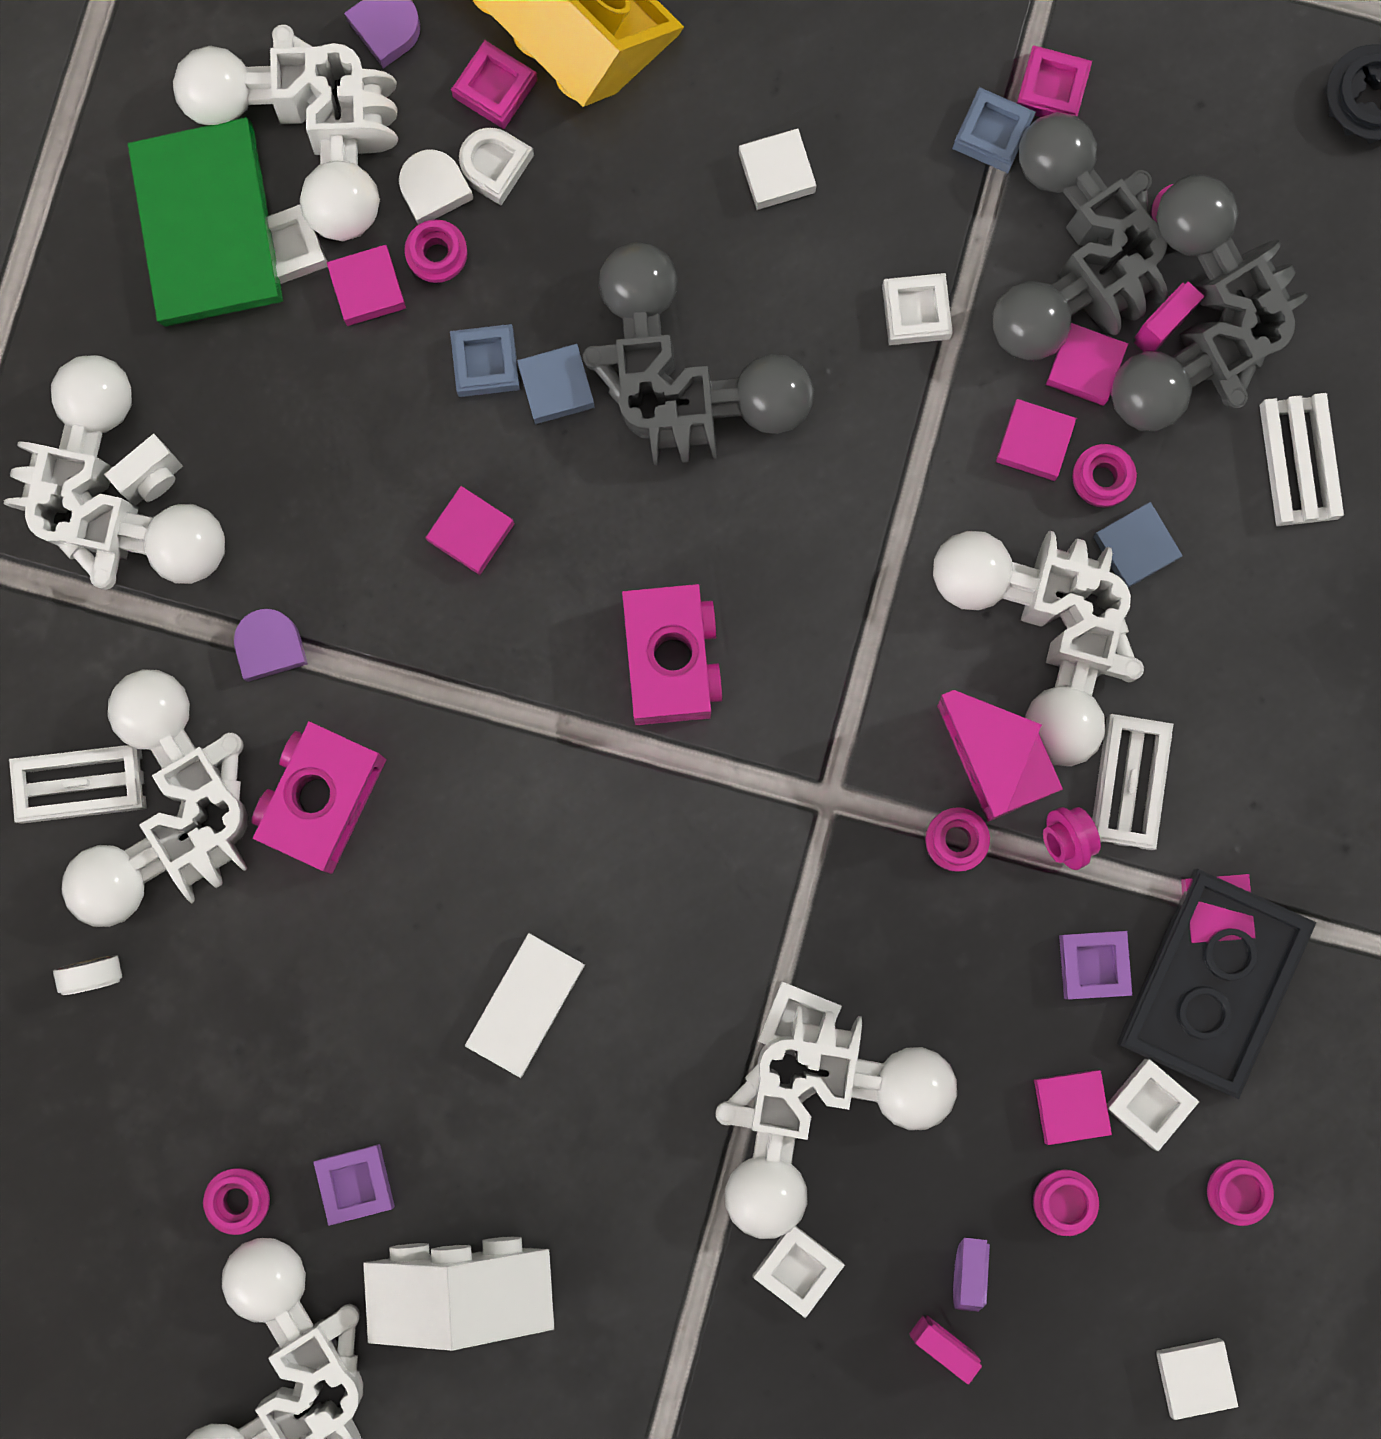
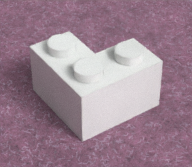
(458, 1295)

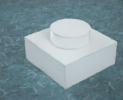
(145, 471)

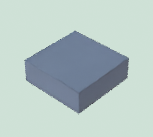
(993, 130)
(485, 360)
(556, 384)
(1138, 545)

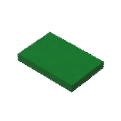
(205, 222)

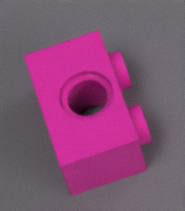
(662, 616)
(321, 835)

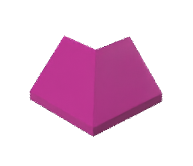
(998, 754)

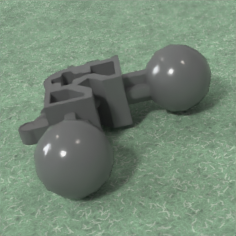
(1198, 220)
(639, 286)
(1036, 316)

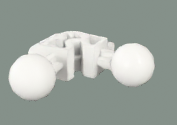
(337, 195)
(91, 399)
(978, 572)
(151, 714)
(911, 1088)
(266, 1286)

